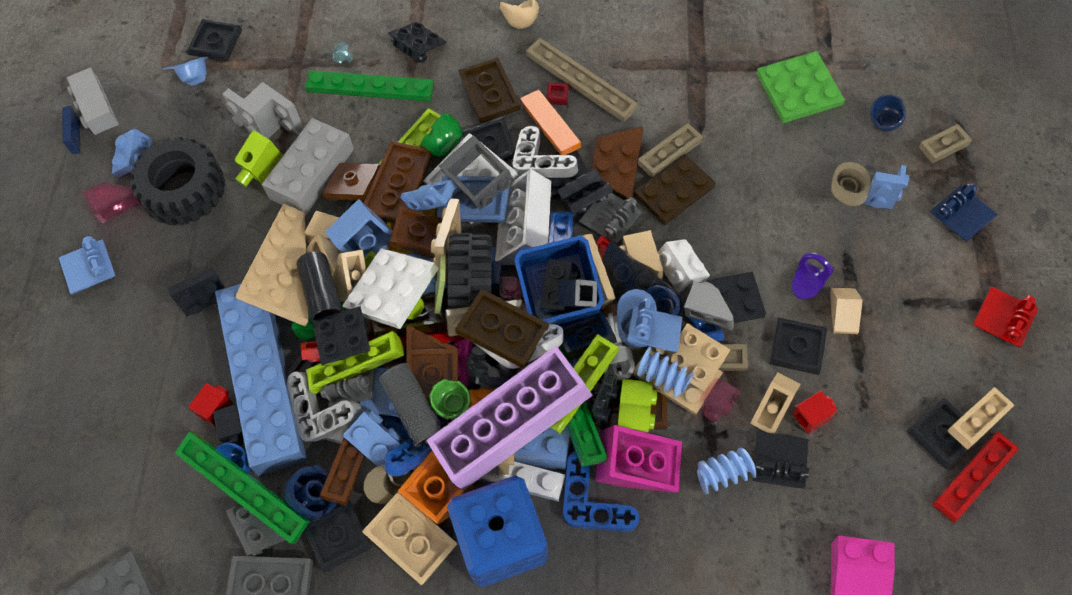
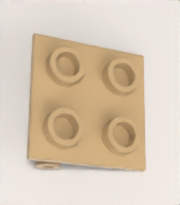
(698, 354)

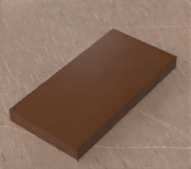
(398, 173)

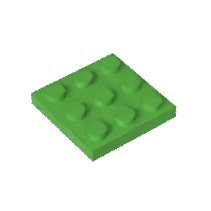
(800, 87)

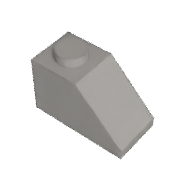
(708, 305)

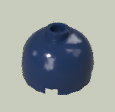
(304, 491)

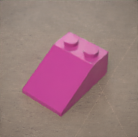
(639, 460)
(862, 566)

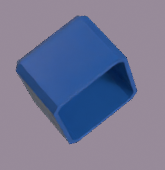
(532, 267)
(501, 553)

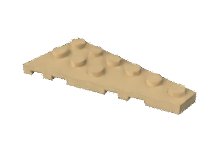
(273, 276)

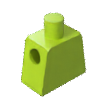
(256, 159)

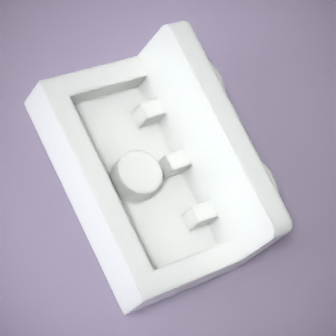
(681, 264)

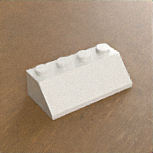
(525, 217)

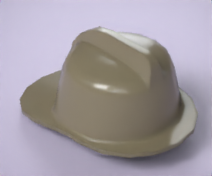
(851, 184)
(383, 487)

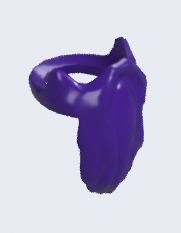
(809, 278)

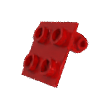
(1006, 316)

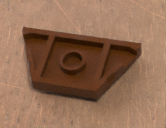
(617, 159)
(431, 360)

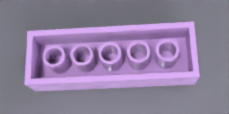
(508, 418)

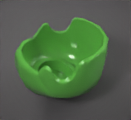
(450, 399)

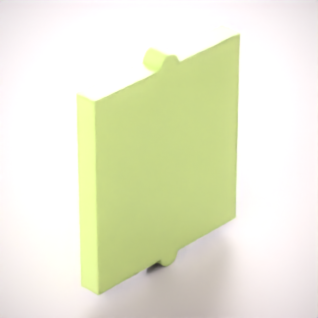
(440, 283)

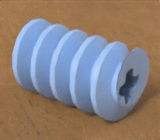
(664, 373)
(724, 469)

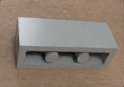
(91, 101)

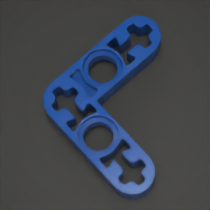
(400, 459)
(581, 503)

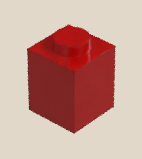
(210, 400)
(815, 412)

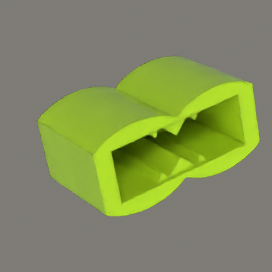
(636, 405)

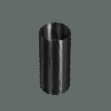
(318, 285)

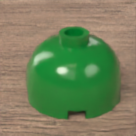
(444, 136)

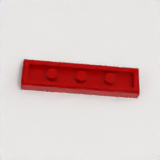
(975, 477)

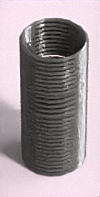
(415, 409)

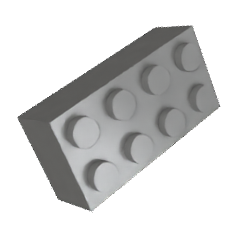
(308, 166)

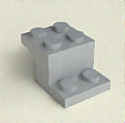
(263, 111)

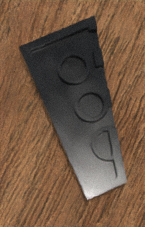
(629, 274)

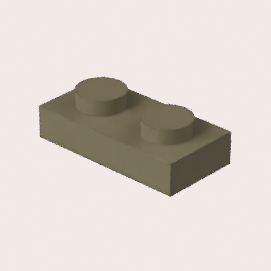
(945, 143)

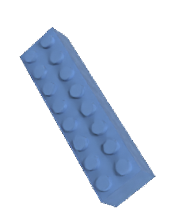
(260, 384)

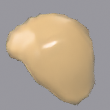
(522, 15)

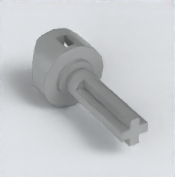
(624, 357)

